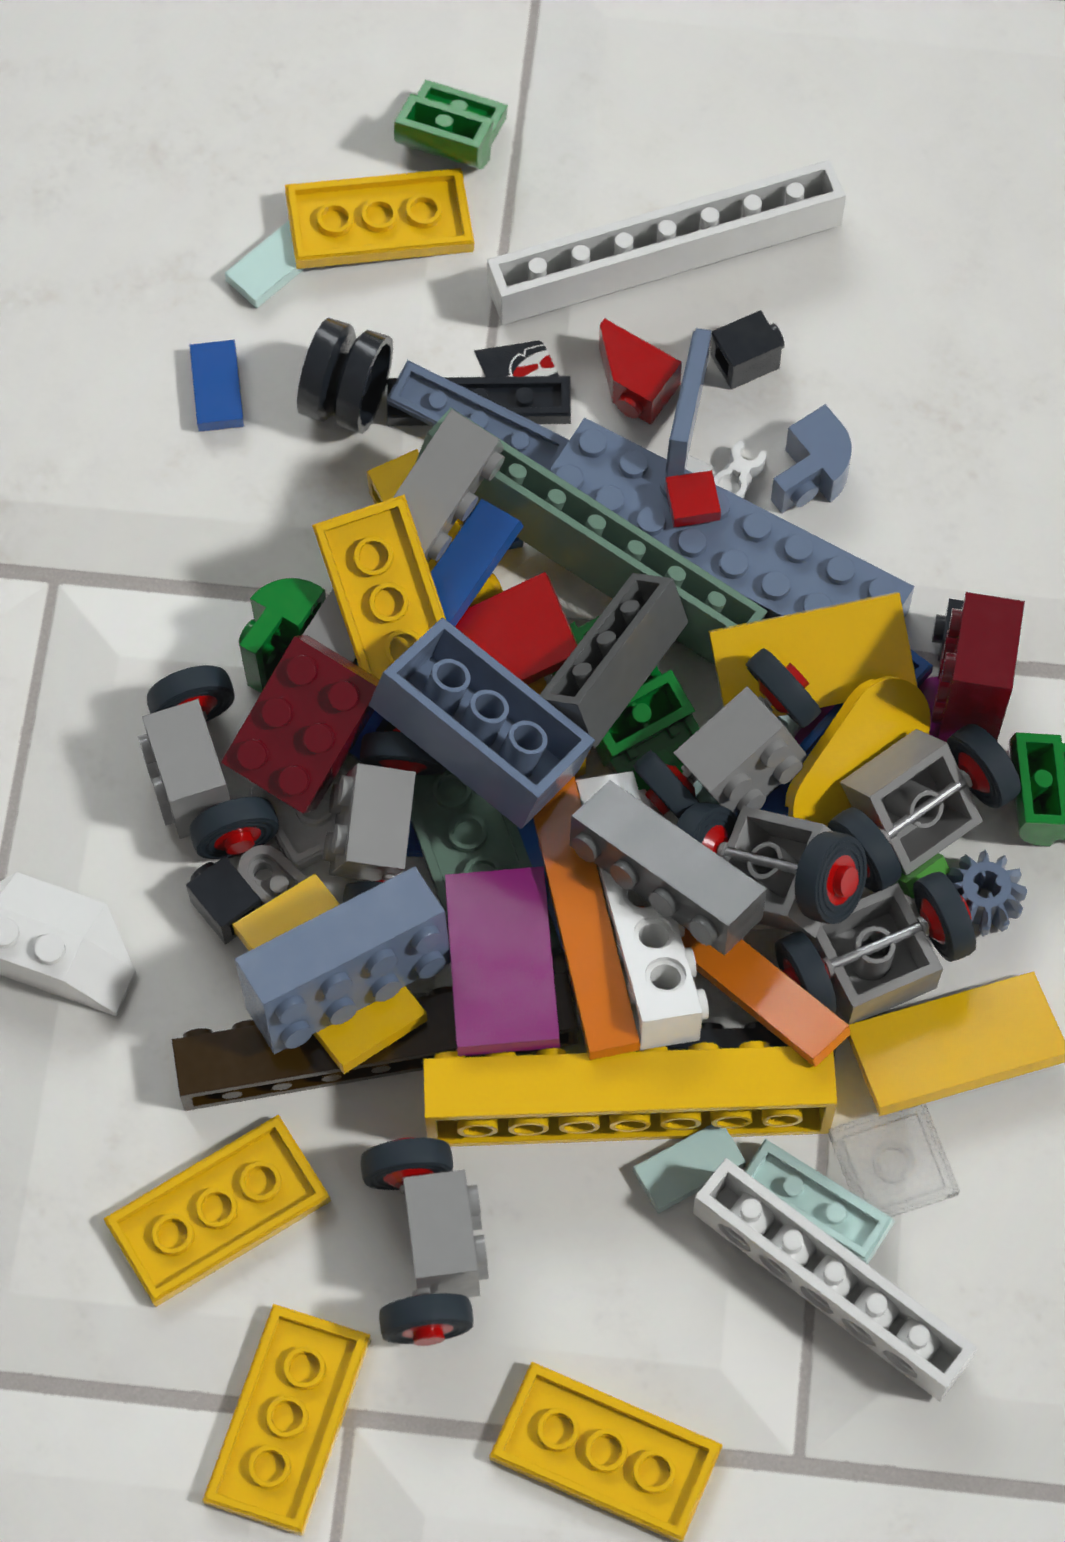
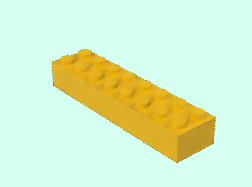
(626, 1095)

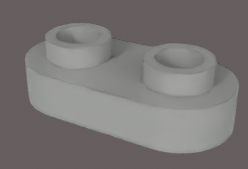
(283, 876)

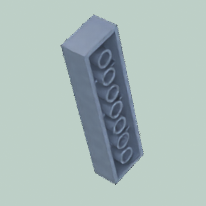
(747, 549)

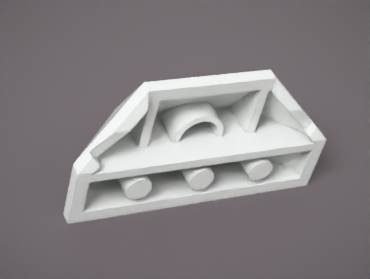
(62, 944)

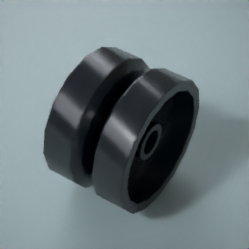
(344, 375)

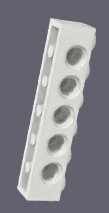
(659, 1014)
(833, 1279)

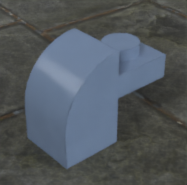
(821, 457)

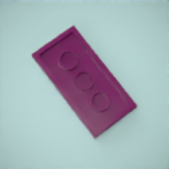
(501, 961)

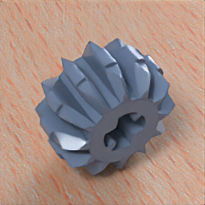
(1003, 887)

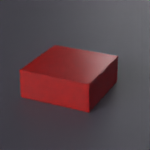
(692, 498)

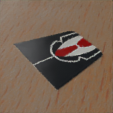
(516, 360)

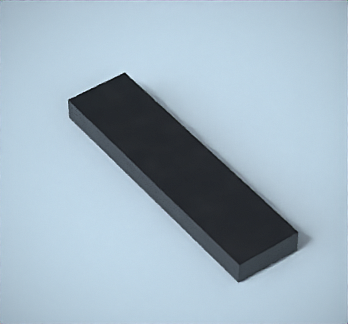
(533, 397)

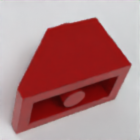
(637, 373)

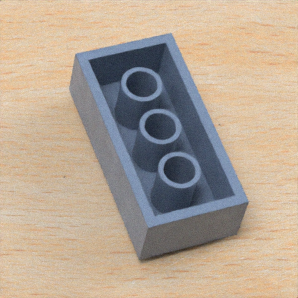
(481, 722)
(344, 960)

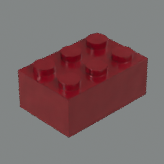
(978, 664)
(303, 724)

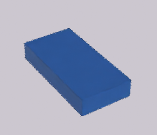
(216, 385)

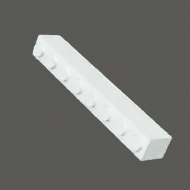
(665, 242)

